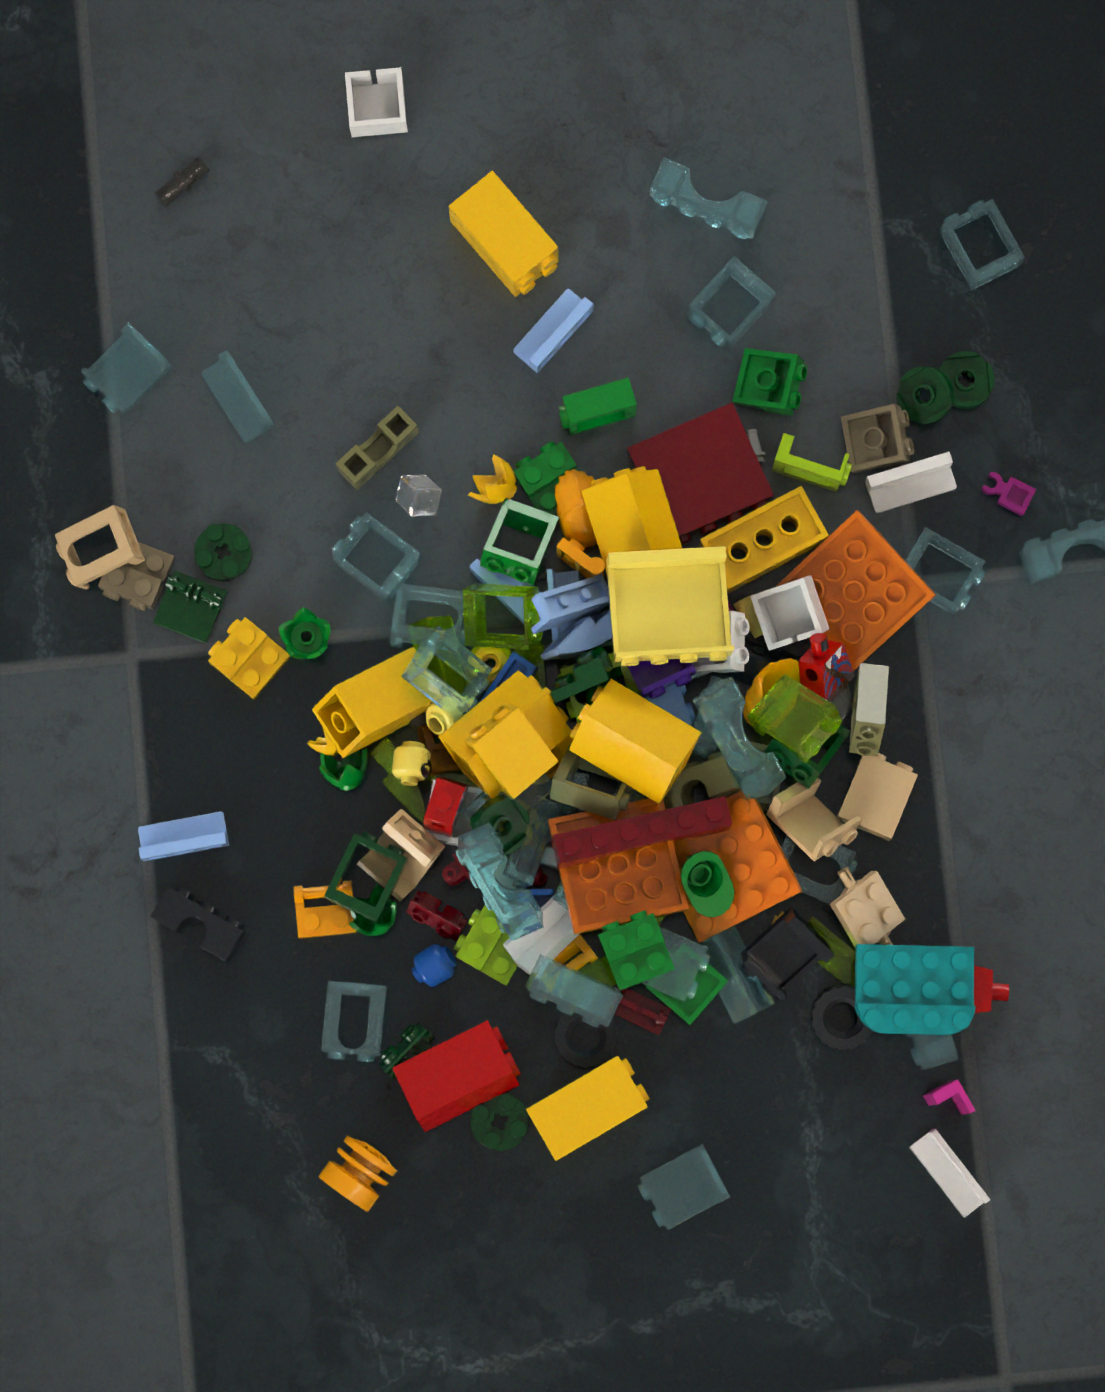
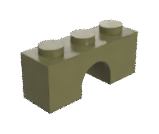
(367, 459)
(713, 774)

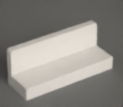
(911, 482)
(546, 941)
(949, 1172)

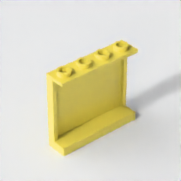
(669, 605)

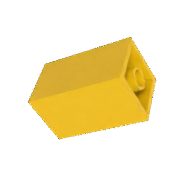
(504, 234)
(631, 513)
(370, 705)
(535, 705)
(633, 740)
(588, 1107)

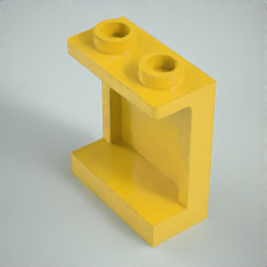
(511, 749)

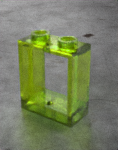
(475, 617)

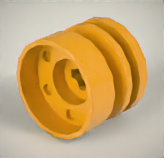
(358, 1173)

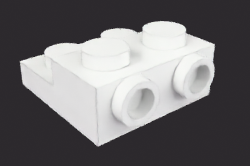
(735, 663)

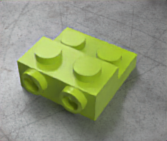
(484, 947)

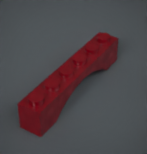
(643, 830)

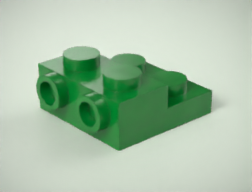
(770, 381)
(542, 473)
(635, 950)
(709, 985)

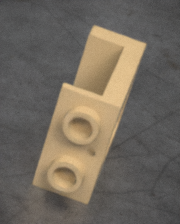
(128, 551)

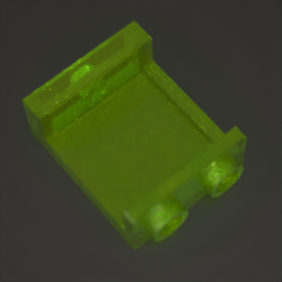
(795, 717)

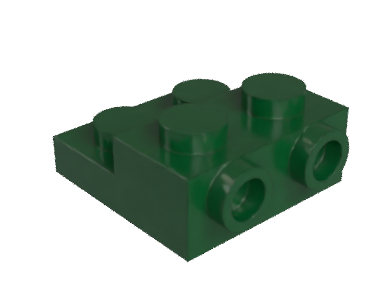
(588, 672)

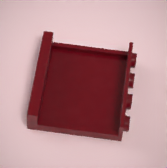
(705, 471)

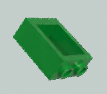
(598, 406)
(526, 520)

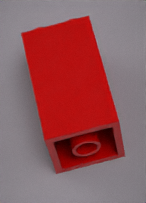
(457, 1075)

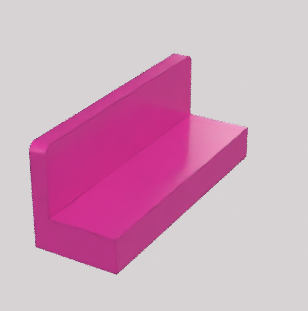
(955, 1091)

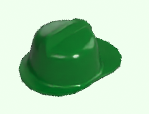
(707, 883)

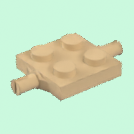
(866, 909)

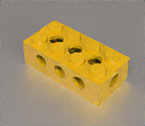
(767, 521)

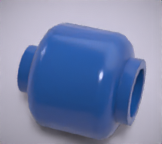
(434, 965)

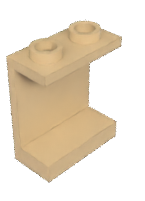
(878, 795)
(810, 821)
(419, 848)

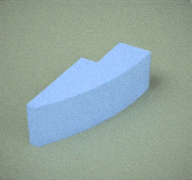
(580, 636)

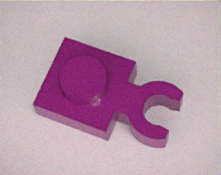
(1013, 494)

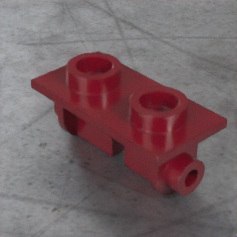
(455, 872)
(425, 910)
(642, 1011)

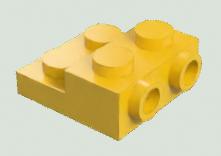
(248, 657)

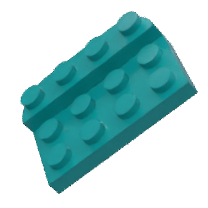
(914, 988)

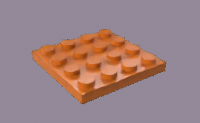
(862, 587)
(752, 861)
(622, 882)

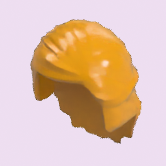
(572, 509)
(766, 680)

